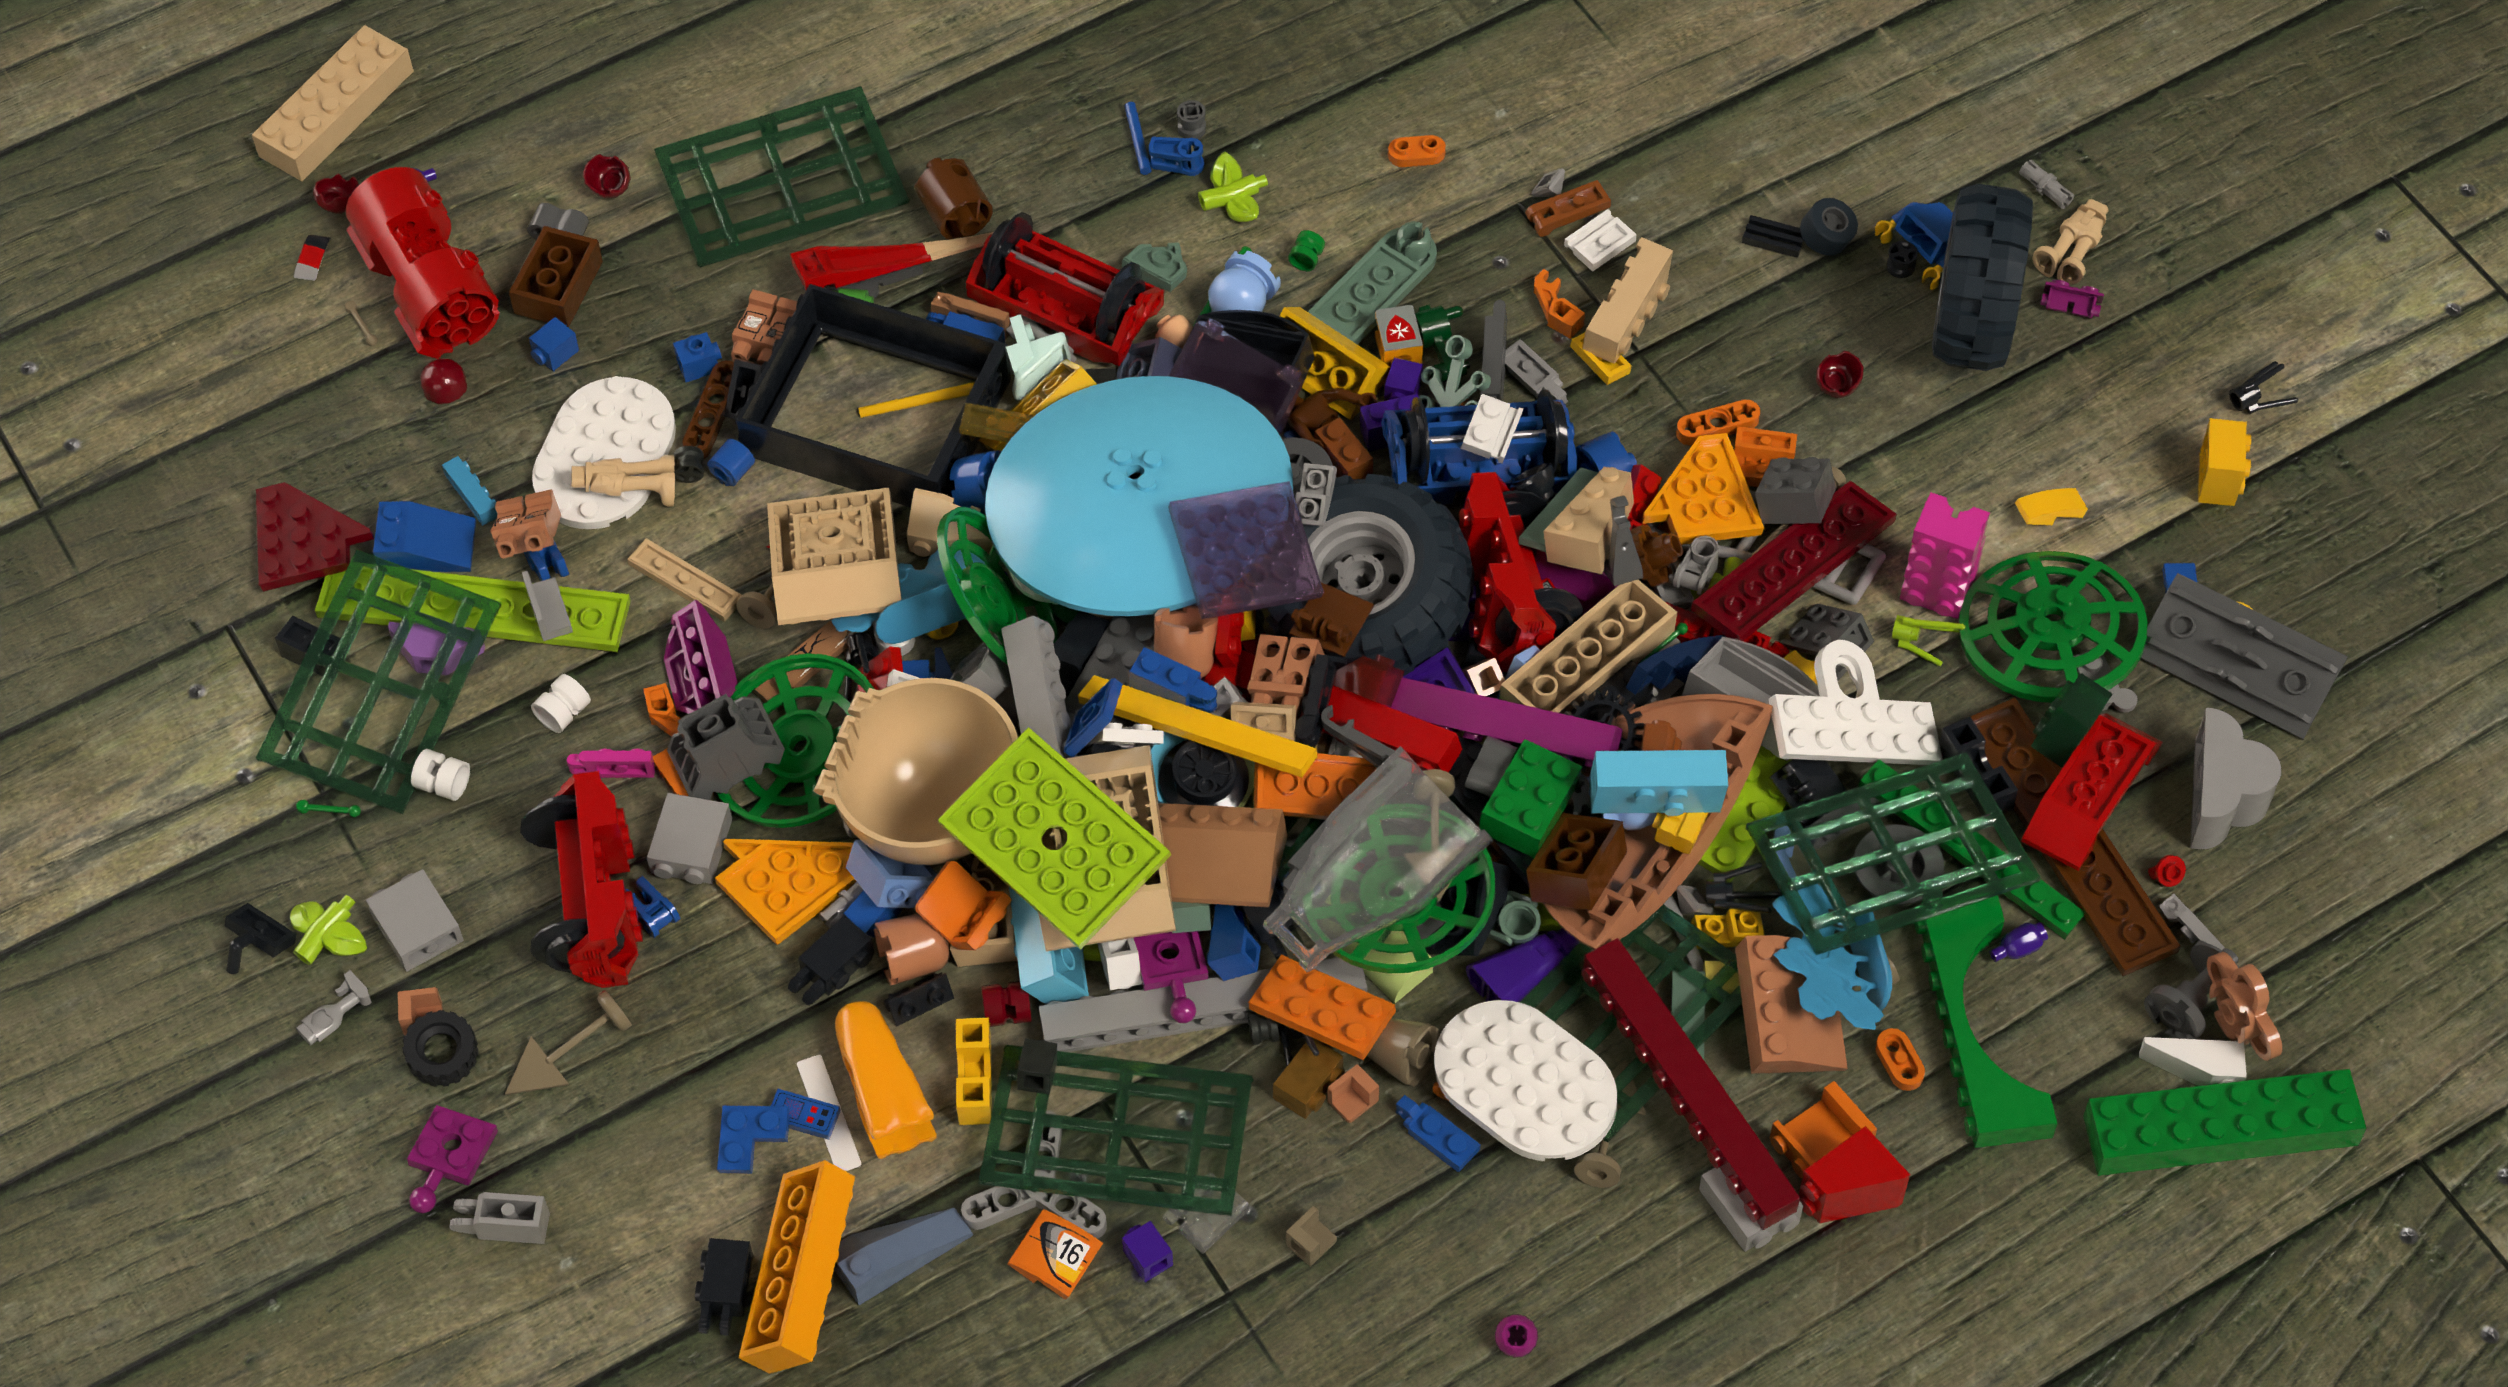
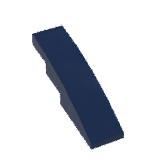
(1671, 664)

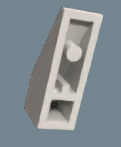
(1120, 963)
(2197, 1060)

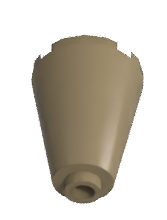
(1405, 1050)

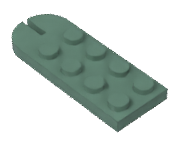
(1378, 281)

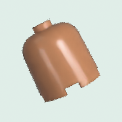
(1186, 637)
(910, 948)

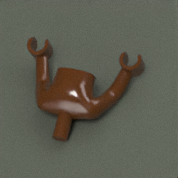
(1316, 412)

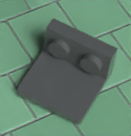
(1824, 625)

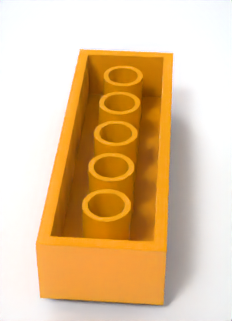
(797, 1267)

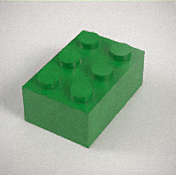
(1530, 798)

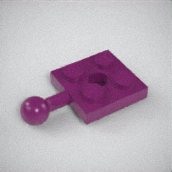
(1162, 972)
(455, 1165)

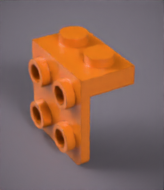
(961, 907)

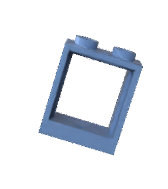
(888, 880)

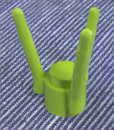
(1909, 629)

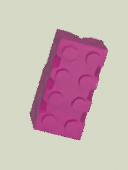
(1944, 556)

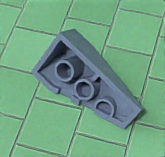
(1149, 358)
(889, 1253)

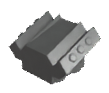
(723, 745)

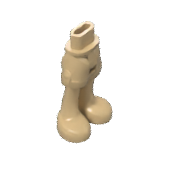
(2080, 229)
(615, 477)

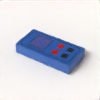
(808, 1114)

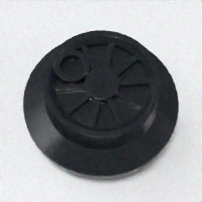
(1203, 776)

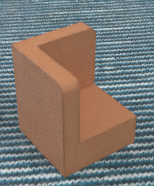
(416, 1004)
(1353, 1093)

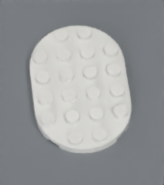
(598, 423)
(1525, 1080)

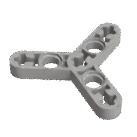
(1028, 1199)

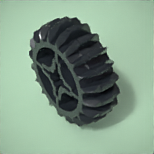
(1610, 718)

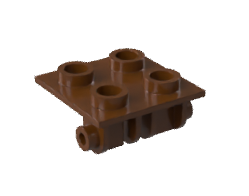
(1331, 619)

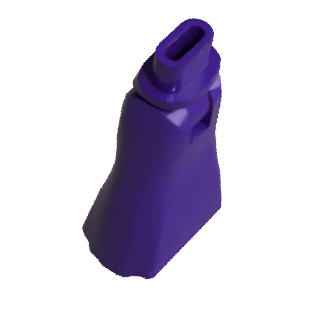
(1519, 969)

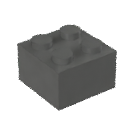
(1795, 491)

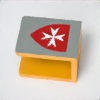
(1398, 334)

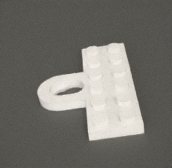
(1853, 728)

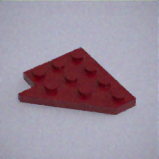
(301, 537)

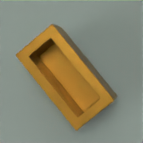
(1307, 1079)

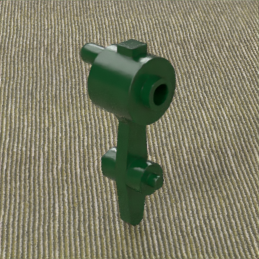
(1436, 331)

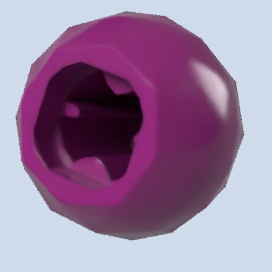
(1516, 1335)

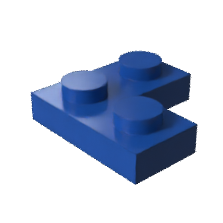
(742, 1128)

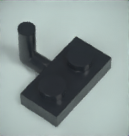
(256, 929)

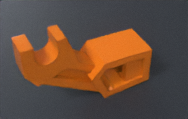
(1547, 293)
(657, 698)

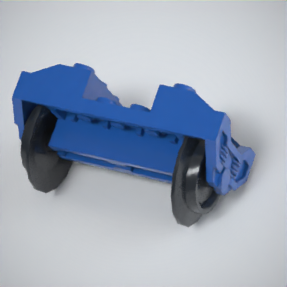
(1431, 442)

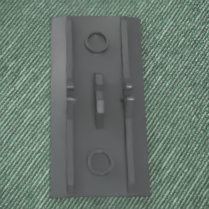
(2241, 656)

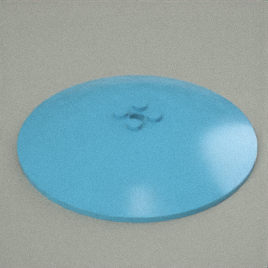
(1090, 533)

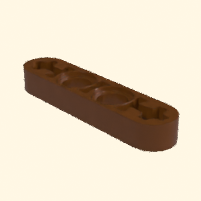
(707, 409)

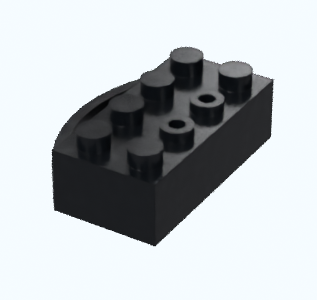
(1268, 334)

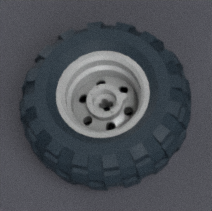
(1417, 587)

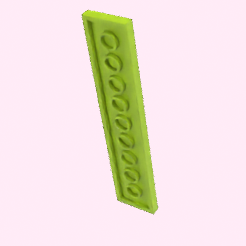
(593, 614)

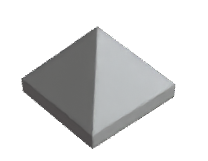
(1550, 184)
(1692, 901)

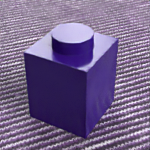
(1403, 379)
(1147, 1250)

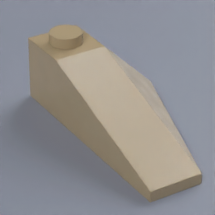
(924, 520)

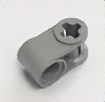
(1698, 565)

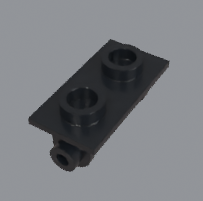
(924, 997)

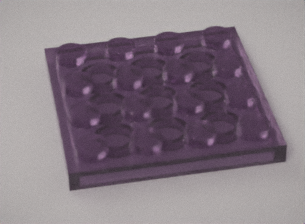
(1245, 550)

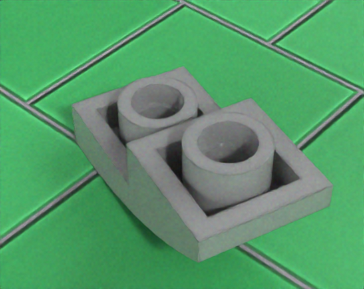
(1315, 493)

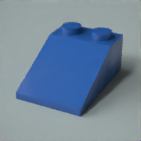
(424, 537)

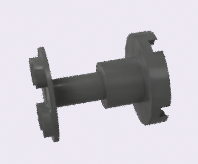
(2181, 1007)

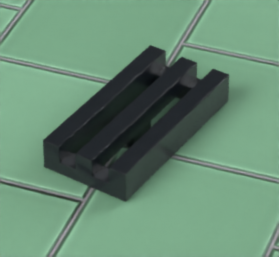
(1775, 232)

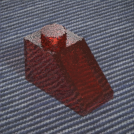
(1371, 678)

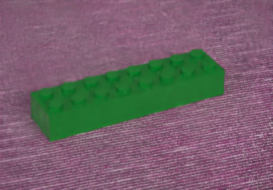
(2224, 1122)

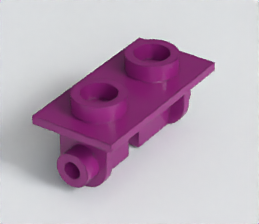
(2083, 299)

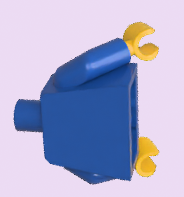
(1926, 228)

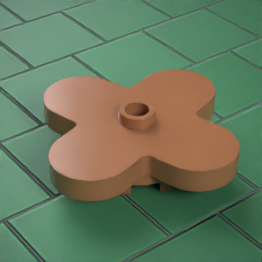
(2243, 1005)

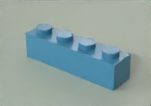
(470, 490)

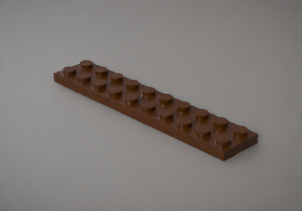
(2104, 885)

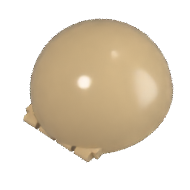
(910, 761)

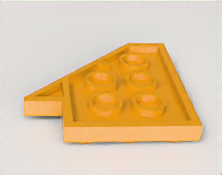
(1707, 495)
(785, 881)

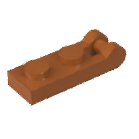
(1568, 207)

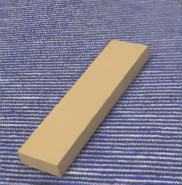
(684, 579)

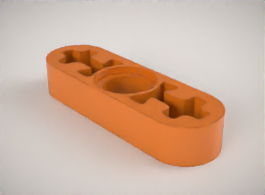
(1726, 412)

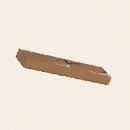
(824, 641)

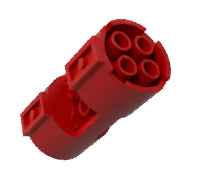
(405, 234)

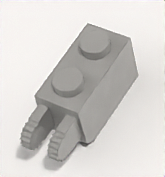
(503, 1217)

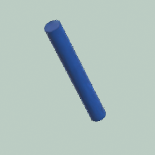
(1137, 137)

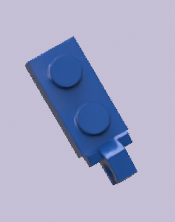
(1437, 1133)

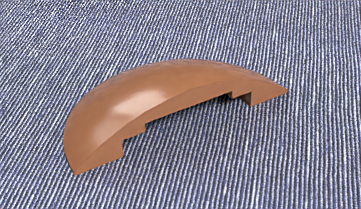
(1649, 868)

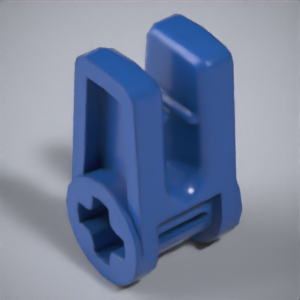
(1175, 154)
(542, 559)
(656, 913)

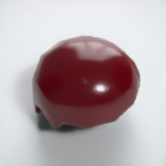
(606, 176)
(334, 193)
(1839, 374)
(443, 381)

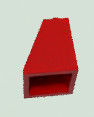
(1853, 1180)

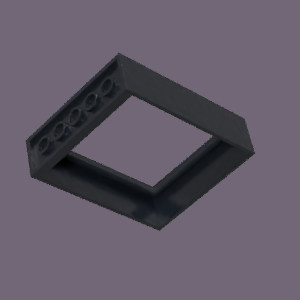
(886, 332)

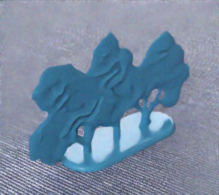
(924, 605)
(1833, 972)

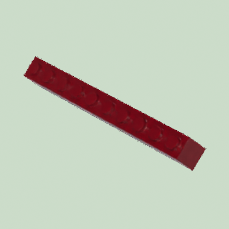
(1690, 1084)

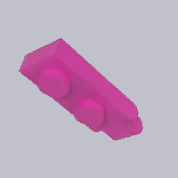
(613, 764)

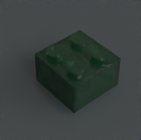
(2069, 718)

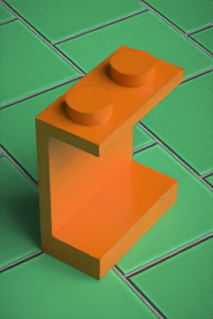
(1819, 1129)

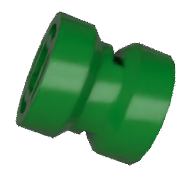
(1306, 252)

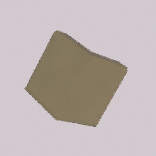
(1309, 1237)

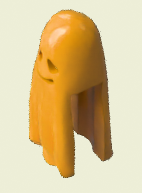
(883, 1082)

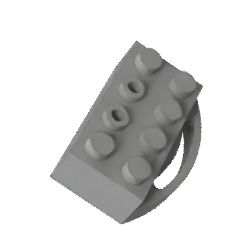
(1751, 673)

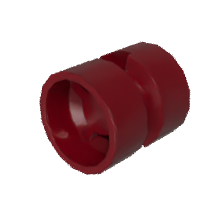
(1006, 1004)

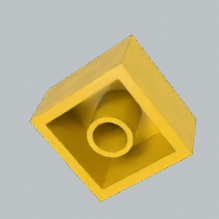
(2223, 462)

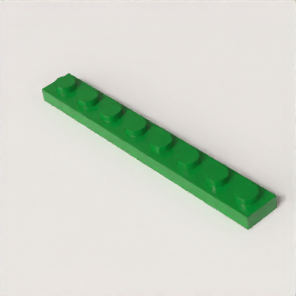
(2037, 898)

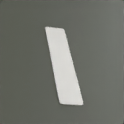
(820, 1088)

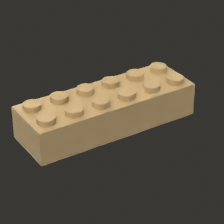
(332, 103)
(1591, 650)

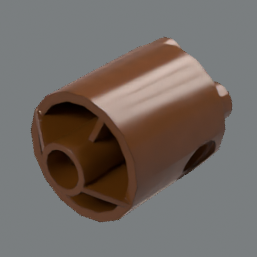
(953, 198)

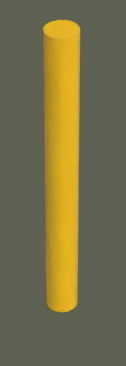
(916, 400)

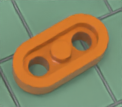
(1416, 151)
(1901, 1061)

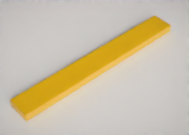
(1207, 729)

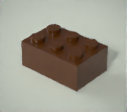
(556, 276)
(1577, 861)

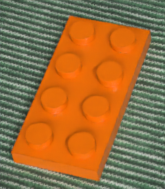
(1317, 792)
(1322, 1007)

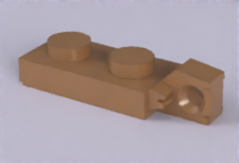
(944, 303)

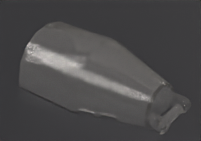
(1376, 861)

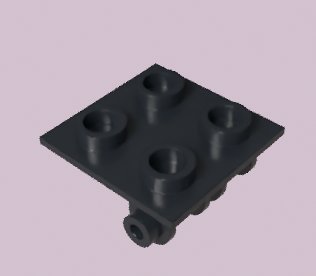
(1806, 782)

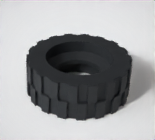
(429, 1026)

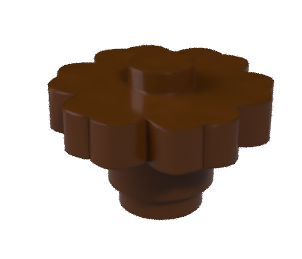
(1656, 553)

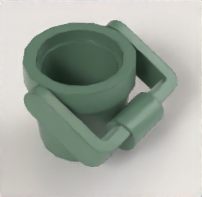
(1517, 920)

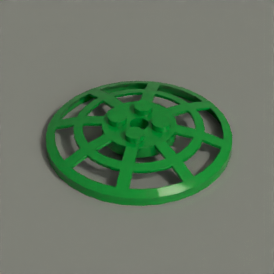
(984, 589)
(2047, 634)
(795, 727)
(1410, 924)

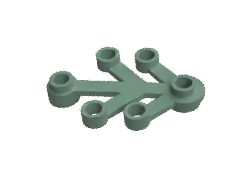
(1452, 395)

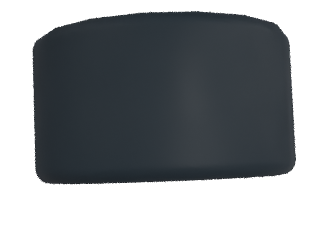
(1829, 226)

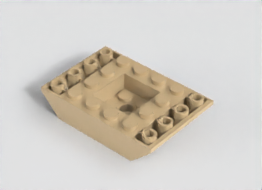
(833, 556)
(1129, 782)

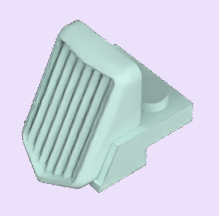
(1033, 358)

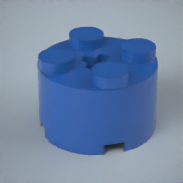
(1604, 452)
(972, 478)

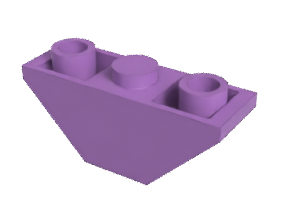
(424, 645)

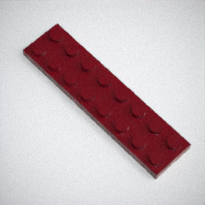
(1792, 563)

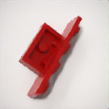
(1227, 649)

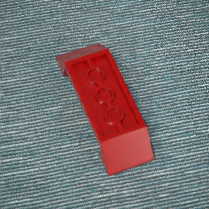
(2089, 790)

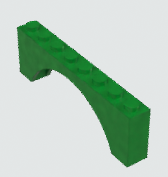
(1995, 1103)

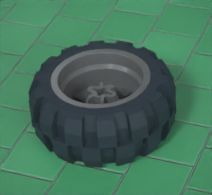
(1982, 277)

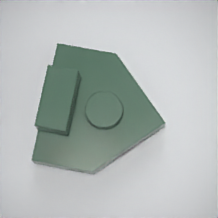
(1159, 265)

